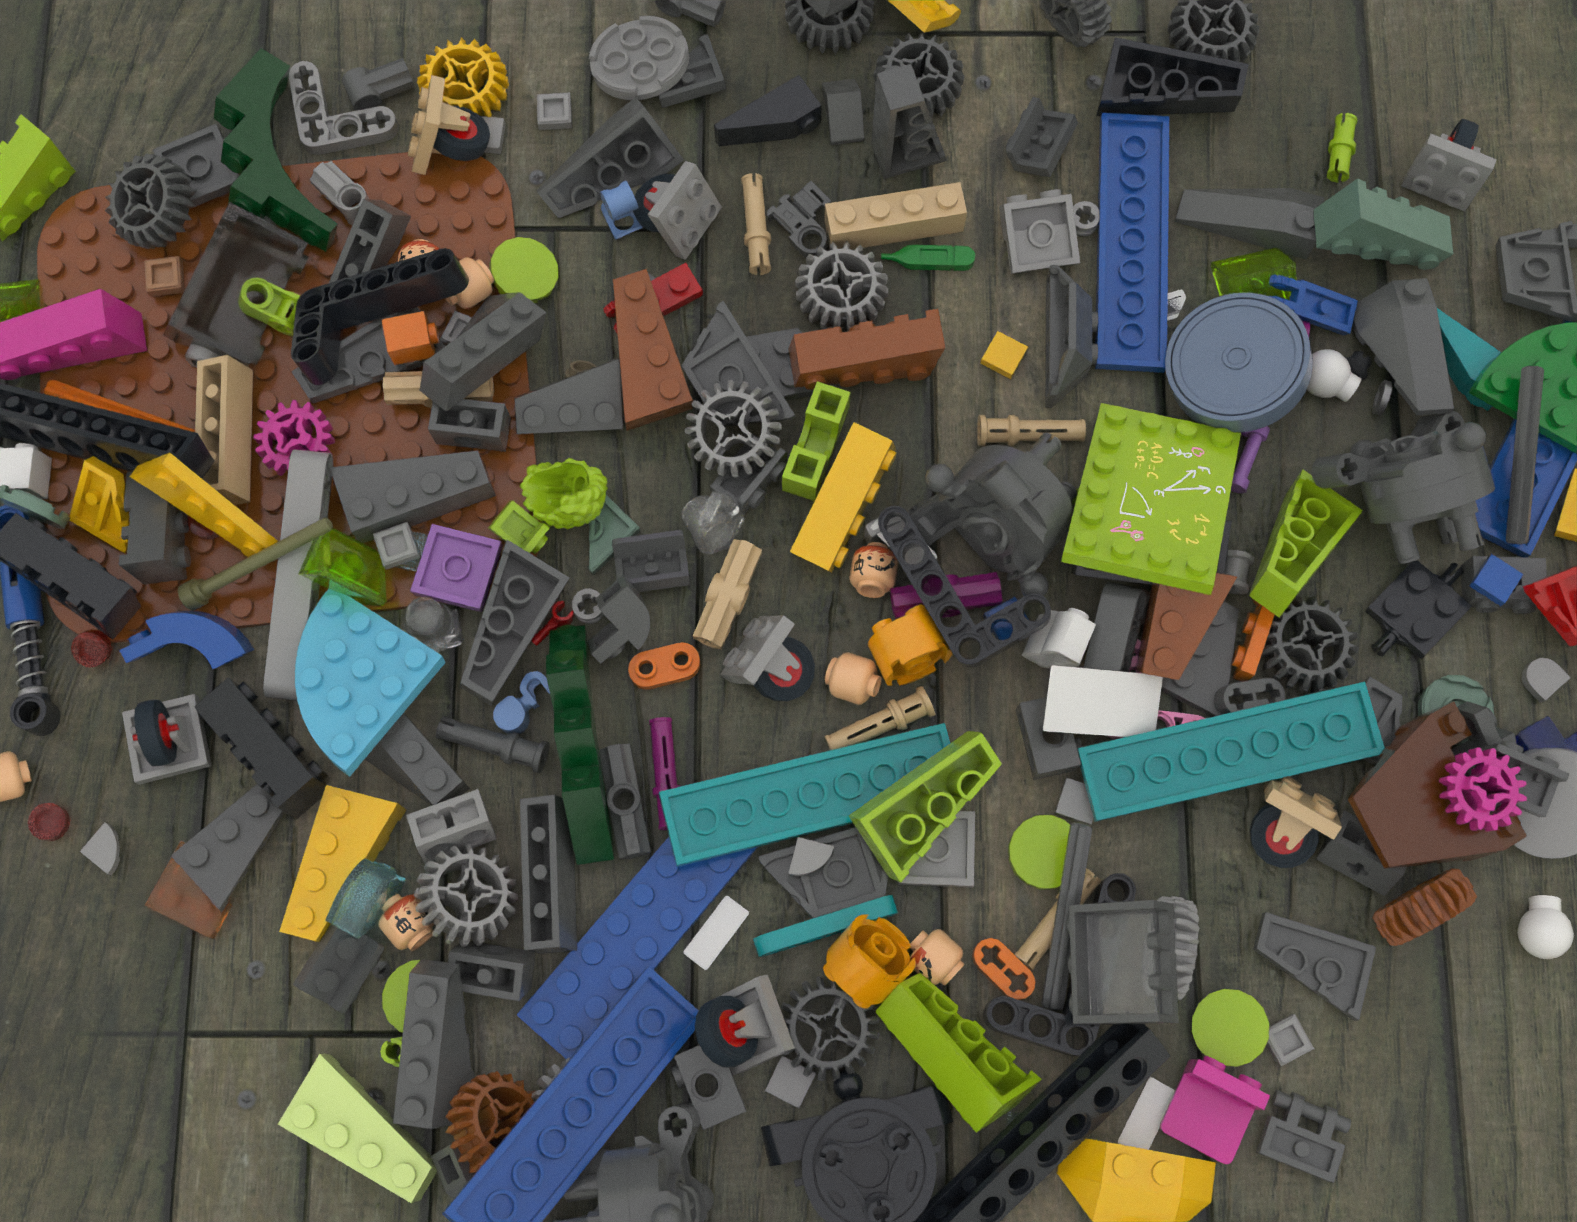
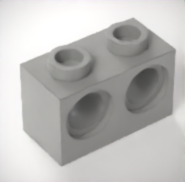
(451, 823)

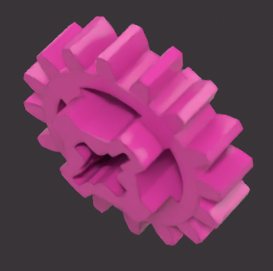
(286, 428)
(1472, 800)

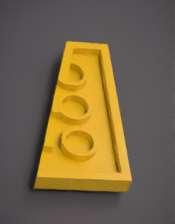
(199, 500)

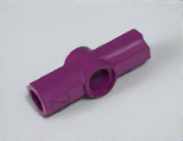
(973, 592)

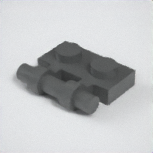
(1300, 1147)

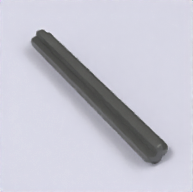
(1524, 455)
(1069, 894)

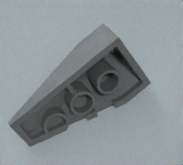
(622, 149)
(1256, 216)
(1406, 337)

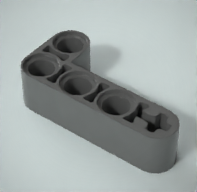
(1117, 627)

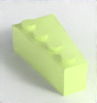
(353, 1128)

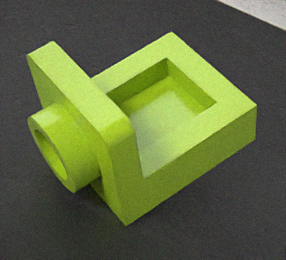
(520, 528)

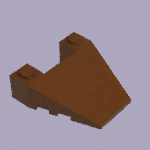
(1402, 801)

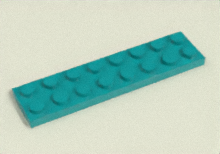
(1230, 751)
(789, 796)

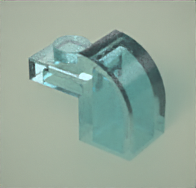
(364, 896)

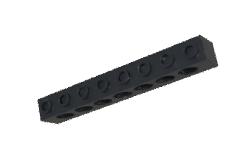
(95, 432)
(1050, 1127)

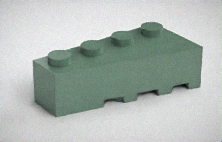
(1382, 228)

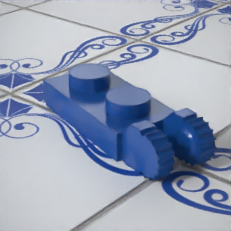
(1317, 304)

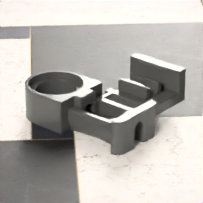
(801, 212)

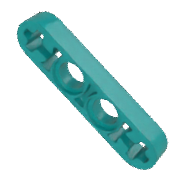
(822, 926)

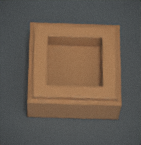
(164, 276)

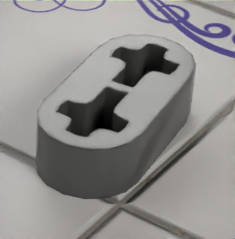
(1248, 690)

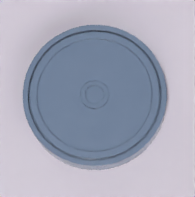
(1239, 362)

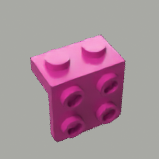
(1212, 1109)

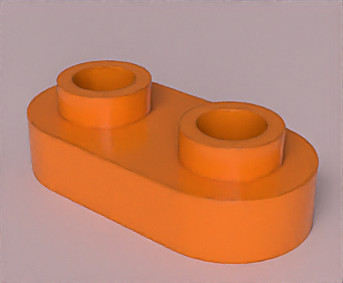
(665, 669)

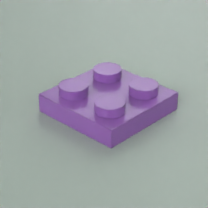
(456, 567)

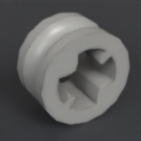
(1092, 223)
(578, 602)

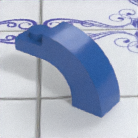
(204, 631)

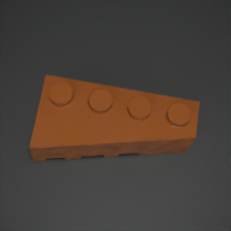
(868, 352)

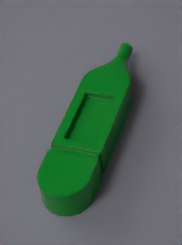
(933, 257)

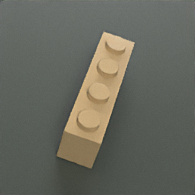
(896, 216)
(226, 424)

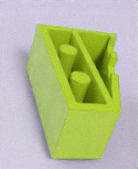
(28, 174)

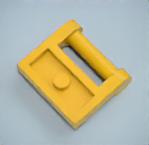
(928, 14)

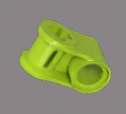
(274, 308)

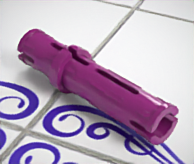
(664, 774)

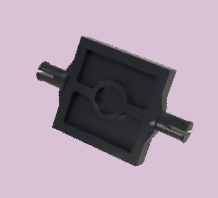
(1418, 609)

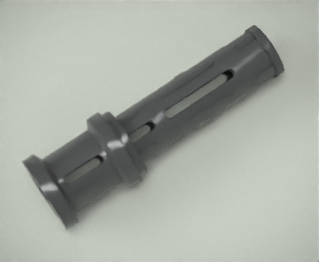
(509, 747)

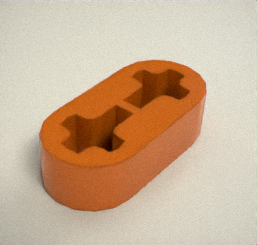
(1009, 962)

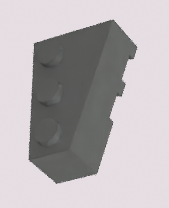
(154, 536)

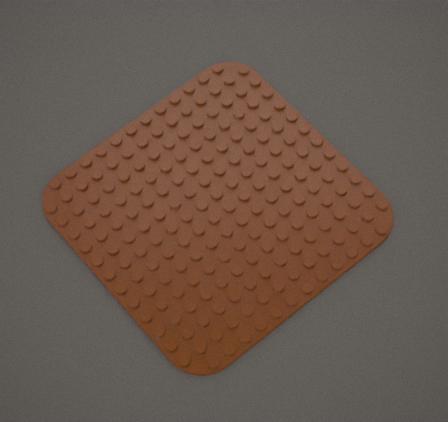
(452, 206)

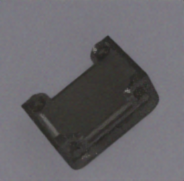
(209, 307)

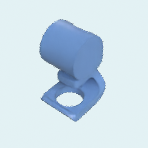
(617, 205)
(513, 713)

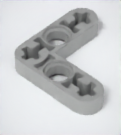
(331, 126)

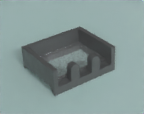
(1123, 963)

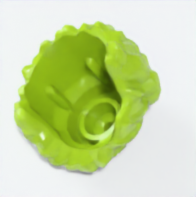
(564, 493)

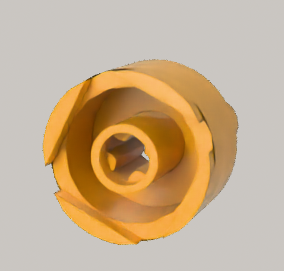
(908, 646)
(869, 960)

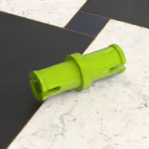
(1342, 147)

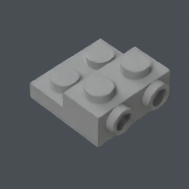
(1039, 231)

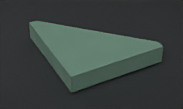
(609, 525)

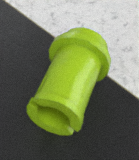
(389, 1051)

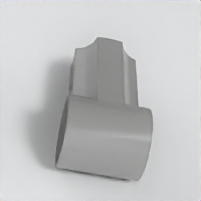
(338, 189)

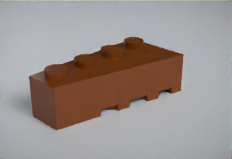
(648, 362)

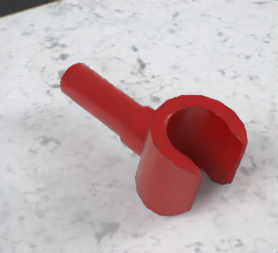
(554, 622)

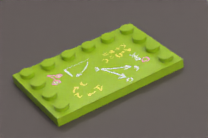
(1153, 499)

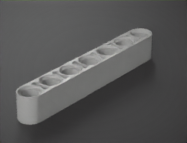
(294, 595)

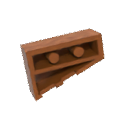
(1176, 626)

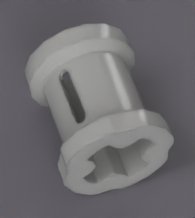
(1238, 565)

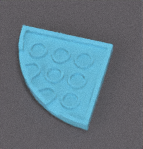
(356, 677)

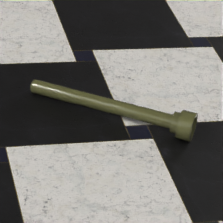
(198, 592)

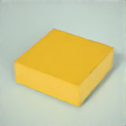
(1004, 355)

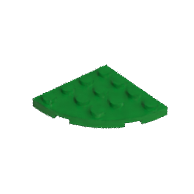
(1556, 352)

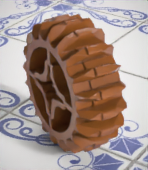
(1424, 907)
(477, 1114)

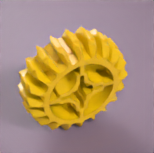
(470, 66)

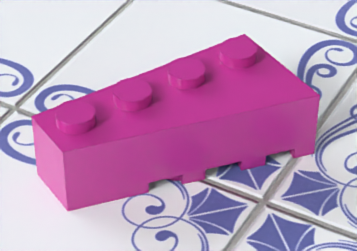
(70, 335)

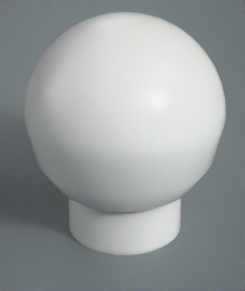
(1332, 376)
(1544, 928)

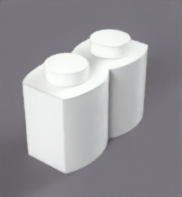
(1061, 640)

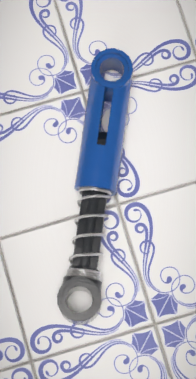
(25, 616)

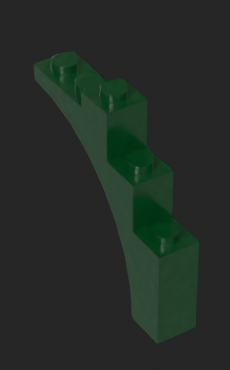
(248, 150)
(578, 744)

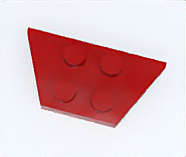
(1558, 601)

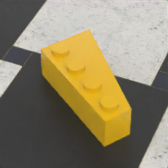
(843, 498)
(343, 834)

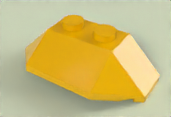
(1136, 1183)

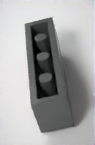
(547, 876)

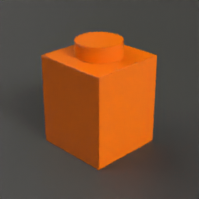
(410, 337)

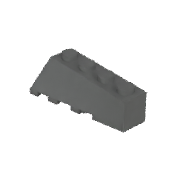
(489, 342)
(416, 763)
(433, 1046)

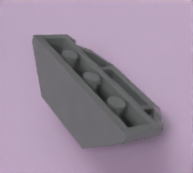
(1067, 336)

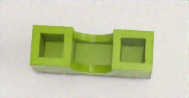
(817, 441)

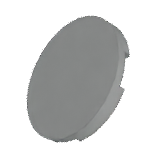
(639, 58)
(1557, 832)

